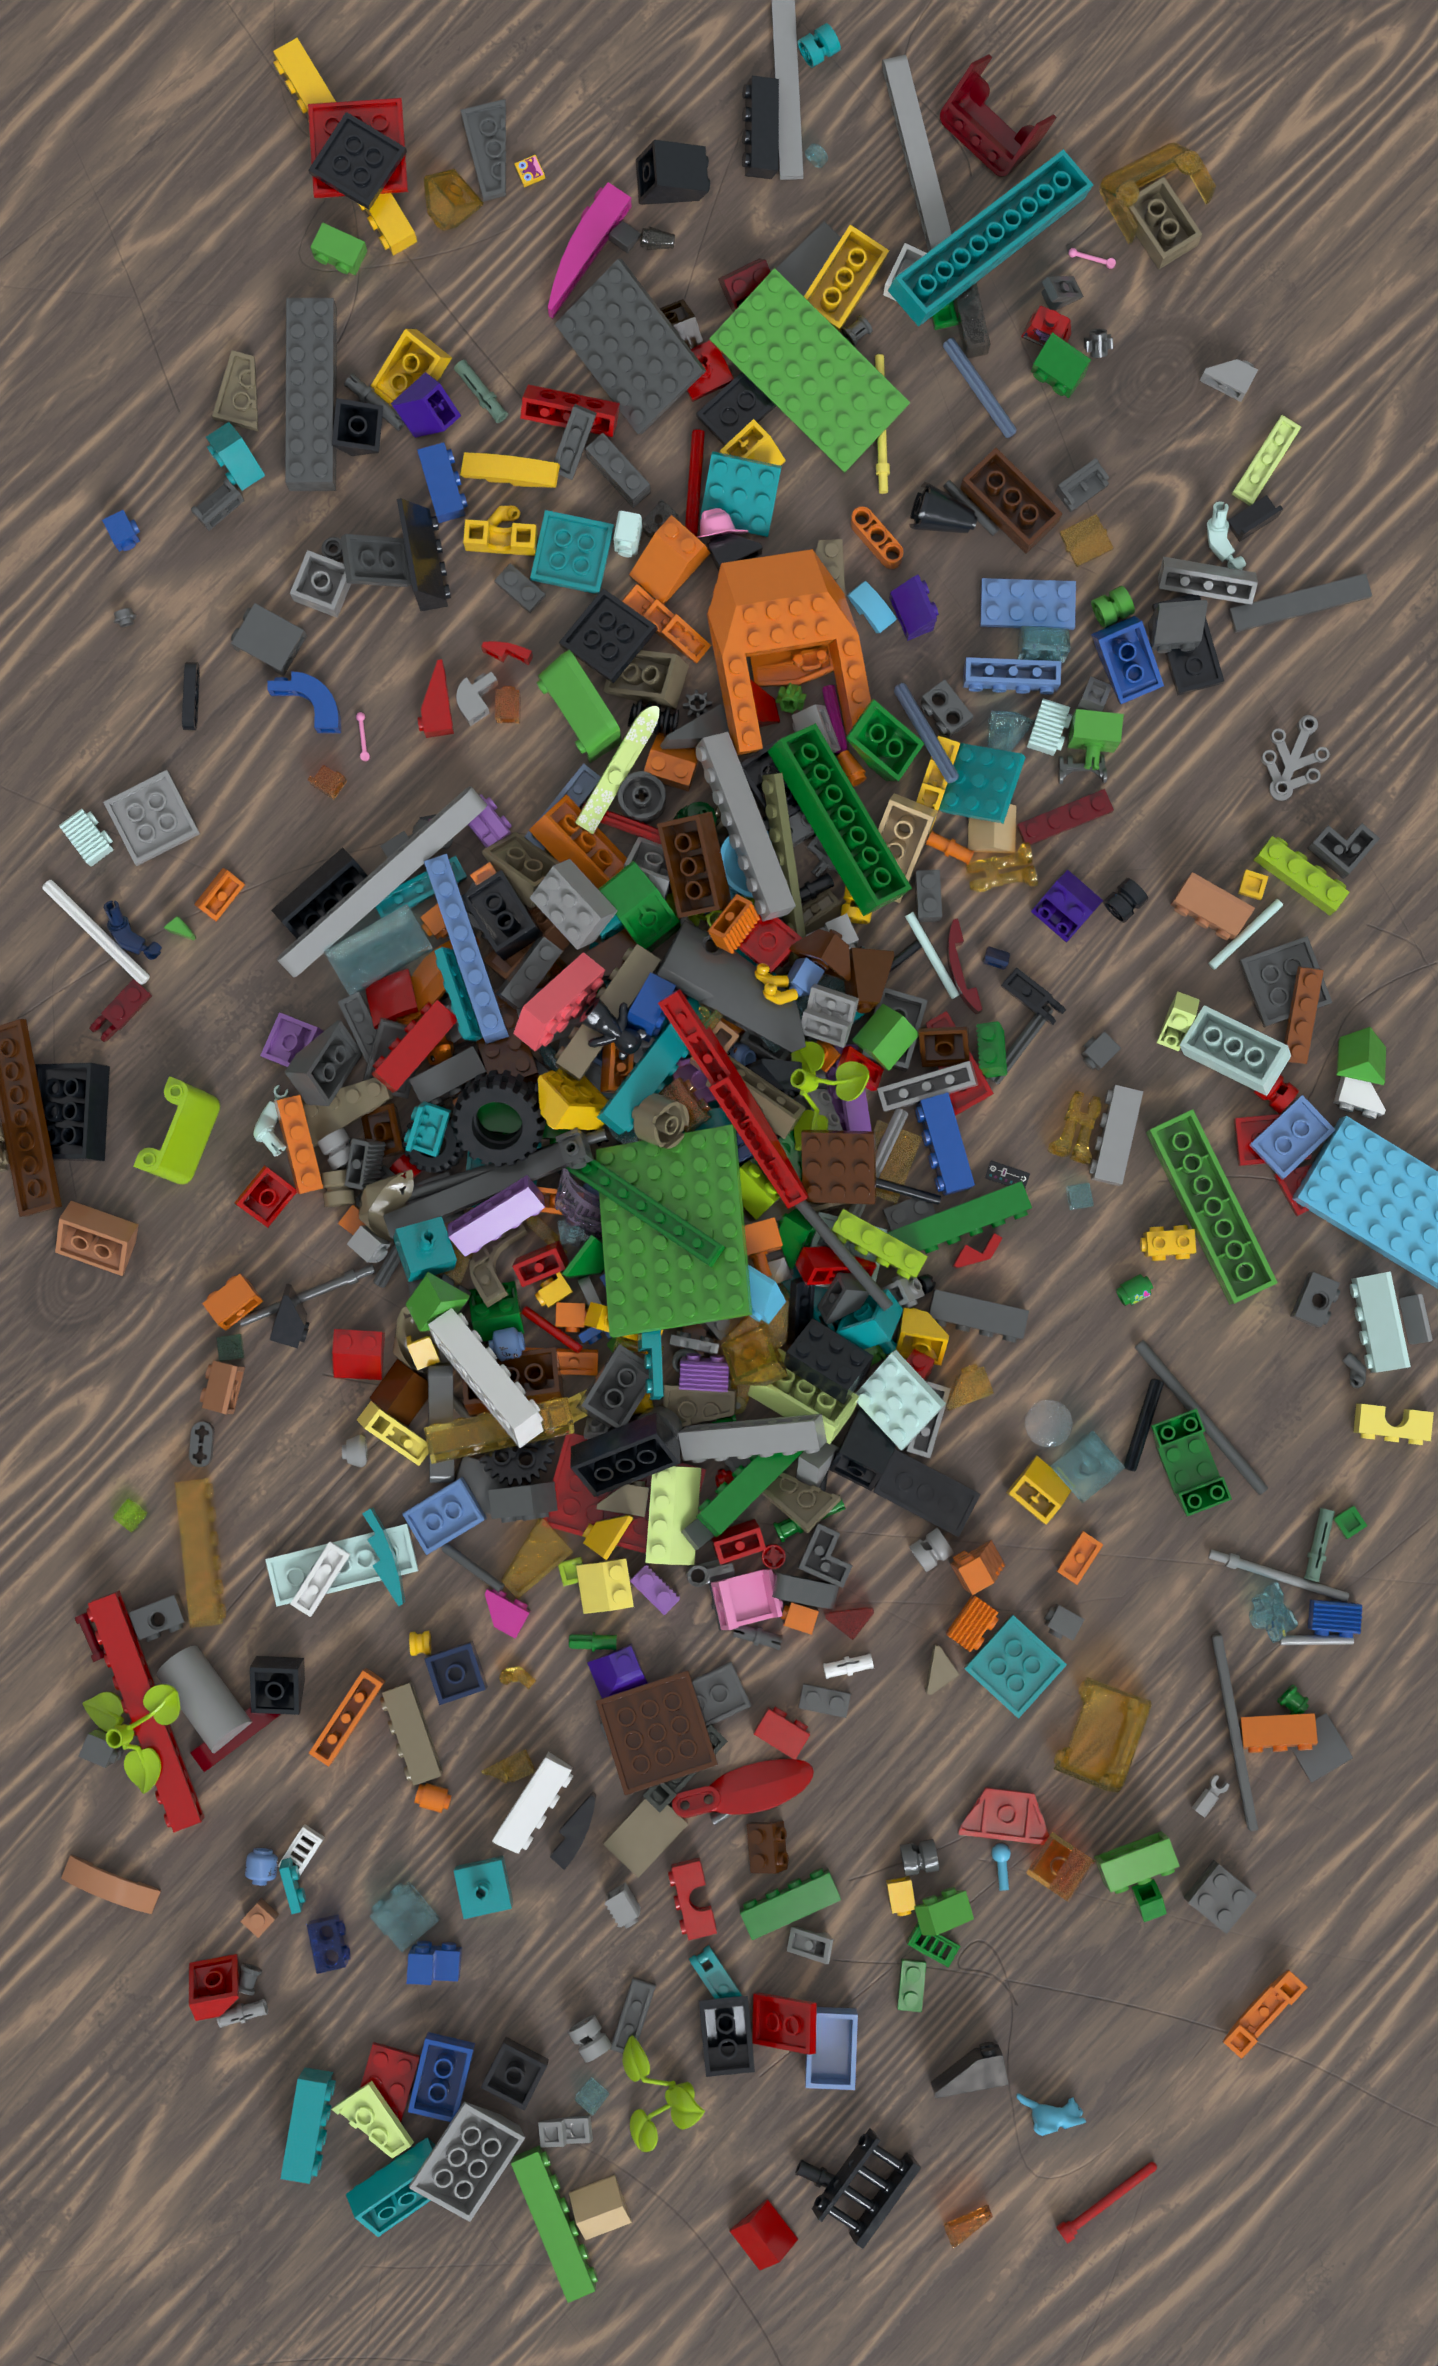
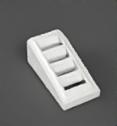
(311, 1835)

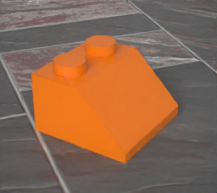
(672, 766)

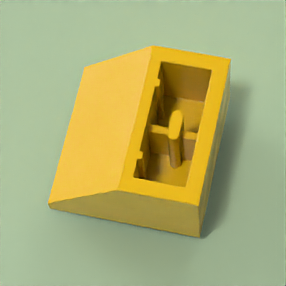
(754, 444)
(1039, 1490)

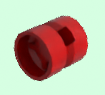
(1282, 1098)

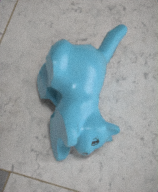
(1049, 2118)

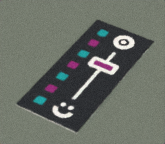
(1006, 1175)

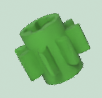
(791, 698)

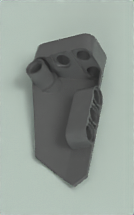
(729, 985)

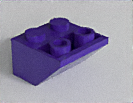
(425, 407)
(914, 608)
(1067, 905)

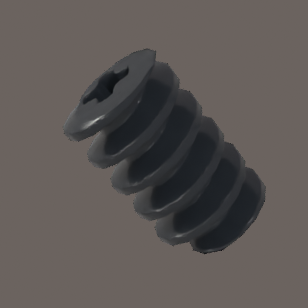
(666, 721)

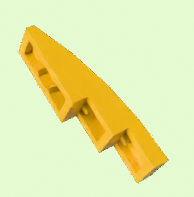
(510, 469)
(934, 782)

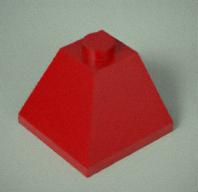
(213, 1986)

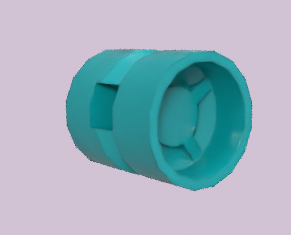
(821, 44)

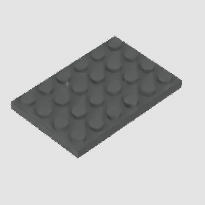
(630, 346)

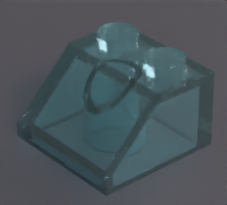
(1087, 1466)

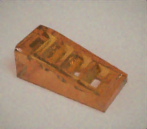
(965, 2225)

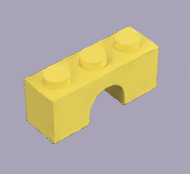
(1415, 1425)

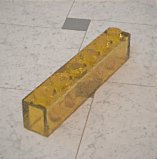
(485, 1434)
(199, 1553)

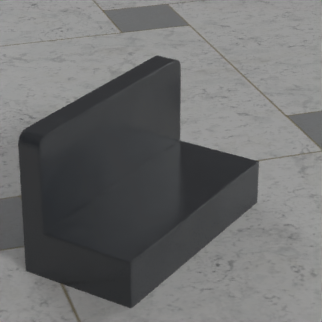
(1254, 518)

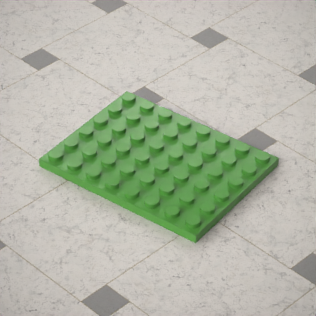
(647, 1275)

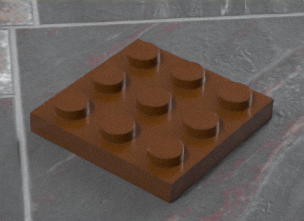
(839, 1166)

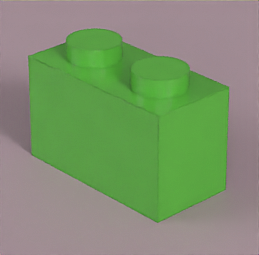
(338, 249)
(943, 1912)

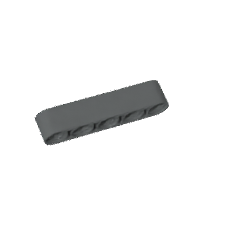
(440, 1411)

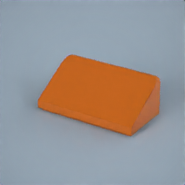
(219, 894)

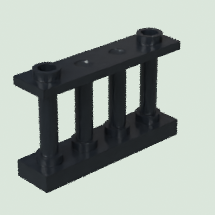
(877, 2208)

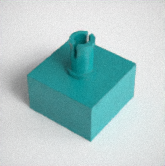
(424, 1249)
(872, 1325)
(483, 1887)

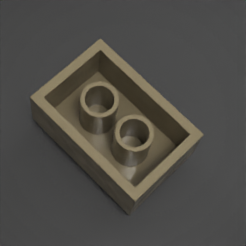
(1164, 224)

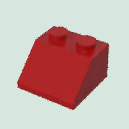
(358, 1354)

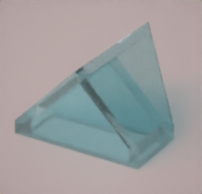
(1006, 729)

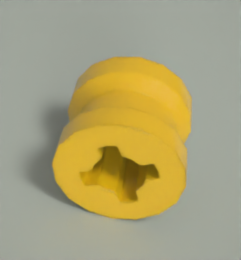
(420, 1643)

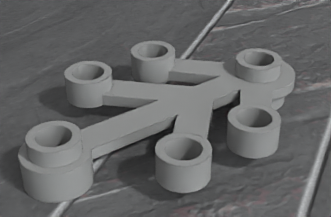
(1291, 761)

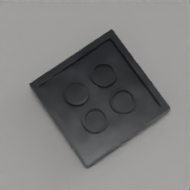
(357, 160)
(608, 635)

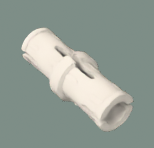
(848, 1666)

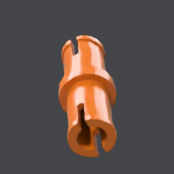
(950, 847)

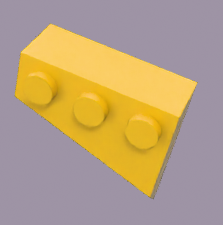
(568, 1102)

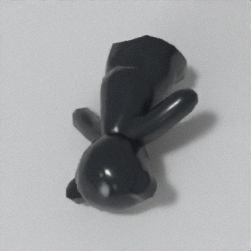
(614, 1030)

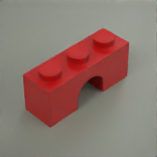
(696, 1921)

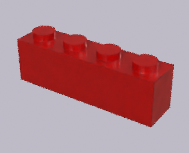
(414, 1046)

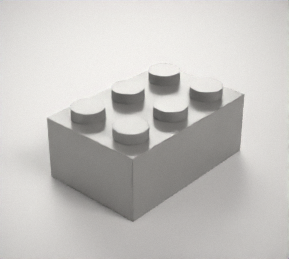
(573, 904)

